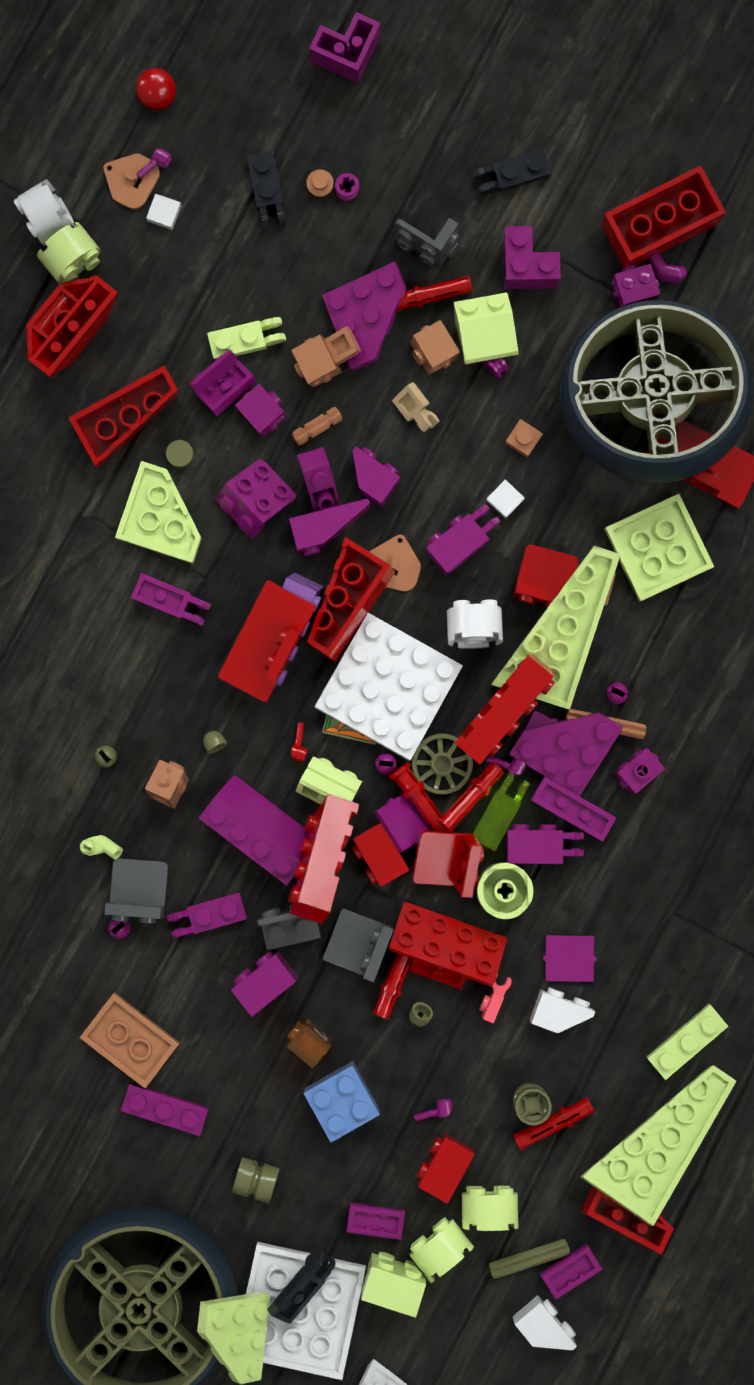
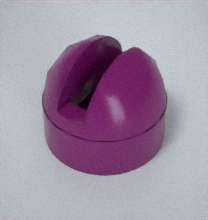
(614, 698)
(386, 770)
(123, 932)

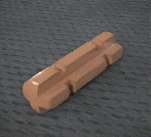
(317, 426)

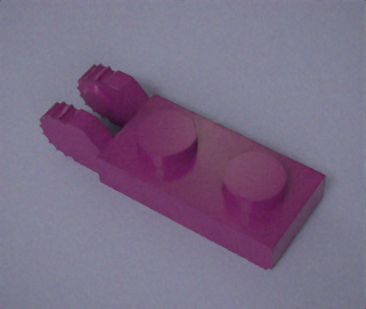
(167, 598)
(210, 914)

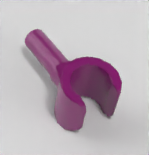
(159, 157)
(515, 767)
(443, 1109)

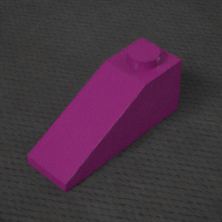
(321, 527)

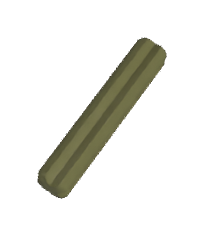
(529, 1258)

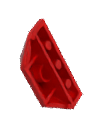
(68, 322)

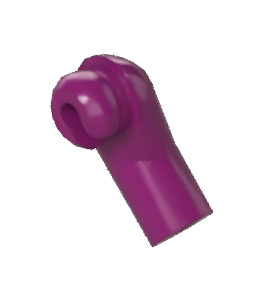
(665, 272)

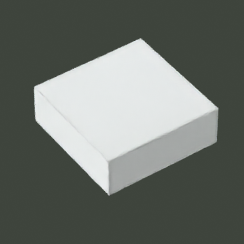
(163, 211)
(505, 499)

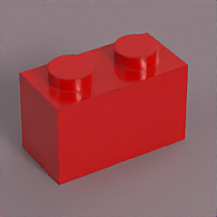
(380, 854)
(445, 1167)

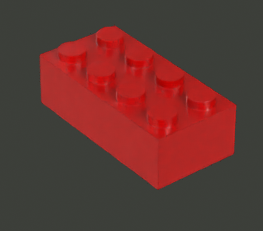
(663, 217)

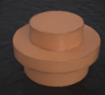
(320, 183)

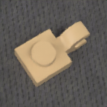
(412, 406)

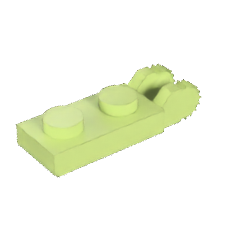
(245, 338)

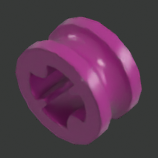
(347, 177)
(496, 367)

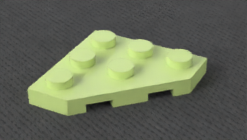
(158, 517)
(237, 1333)

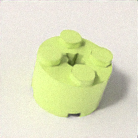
(69, 253)
(515, 901)
(490, 1209)
(441, 1249)

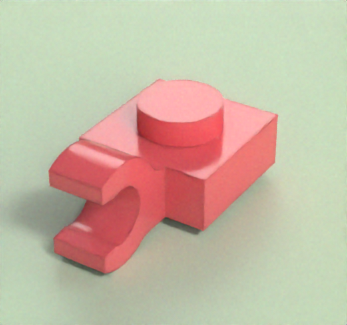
(492, 1003)

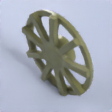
(441, 765)

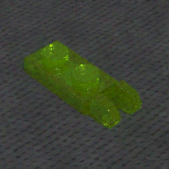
(499, 814)

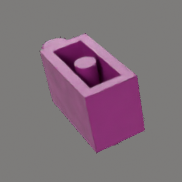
(460, 540)
(539, 846)

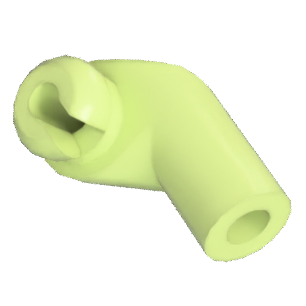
(99, 845)

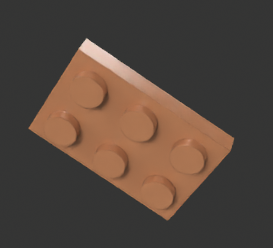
(129, 1040)

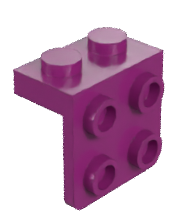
(255, 497)

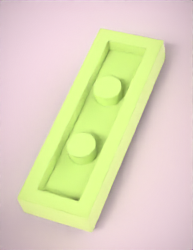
(687, 1041)

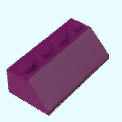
(256, 828)

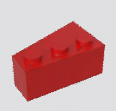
(618, 1218)

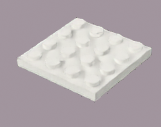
(388, 686)
(323, 1329)

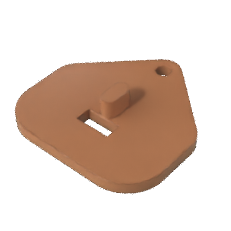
(123, 178)
(402, 559)

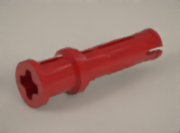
(415, 792)

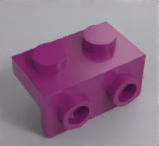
(222, 382)

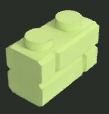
(324, 779)

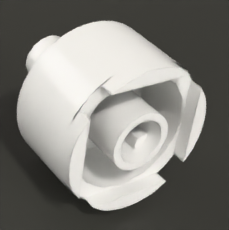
(44, 211)
(474, 624)

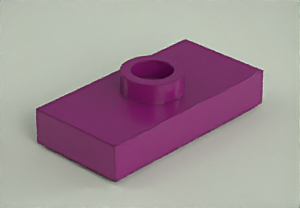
(375, 1221)
(571, 1271)

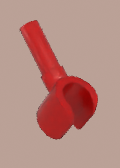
(298, 752)

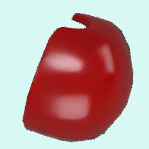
(155, 89)

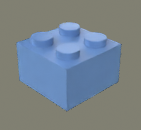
(341, 1101)

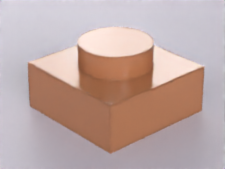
(342, 345)
(523, 438)

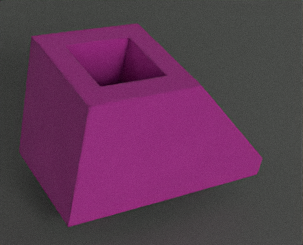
(373, 478)
(319, 479)

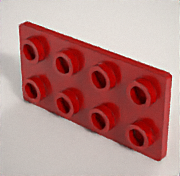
(727, 479)
(266, 641)
(446, 947)

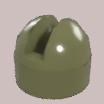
(214, 742)
(110, 752)
(425, 1010)

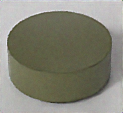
(179, 454)

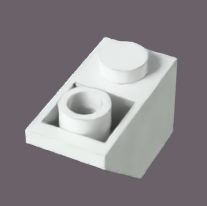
(558, 1013)
(542, 1327)

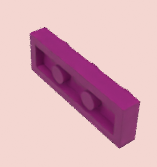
(573, 809)
(165, 1109)

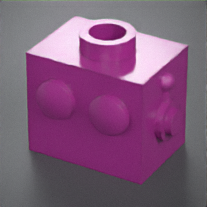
(635, 285)
(262, 409)
(628, 772)

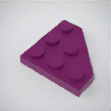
(368, 309)
(568, 749)

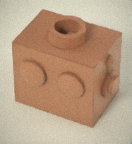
(434, 347)
(315, 361)
(167, 783)

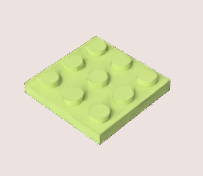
(659, 547)

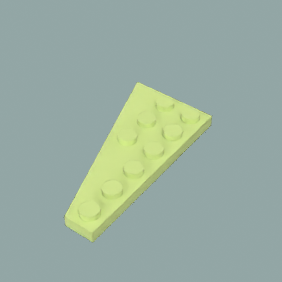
(568, 627)
(652, 1158)

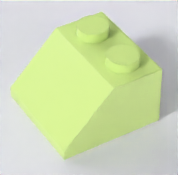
(485, 328)

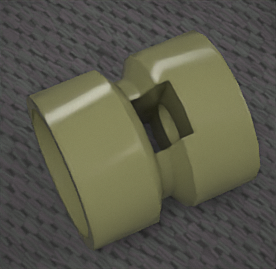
(531, 1104)
(255, 1180)

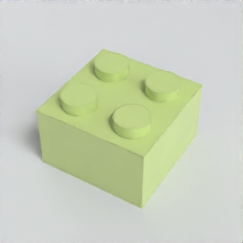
(393, 1284)

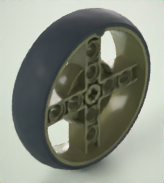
(649, 322)
(83, 1251)

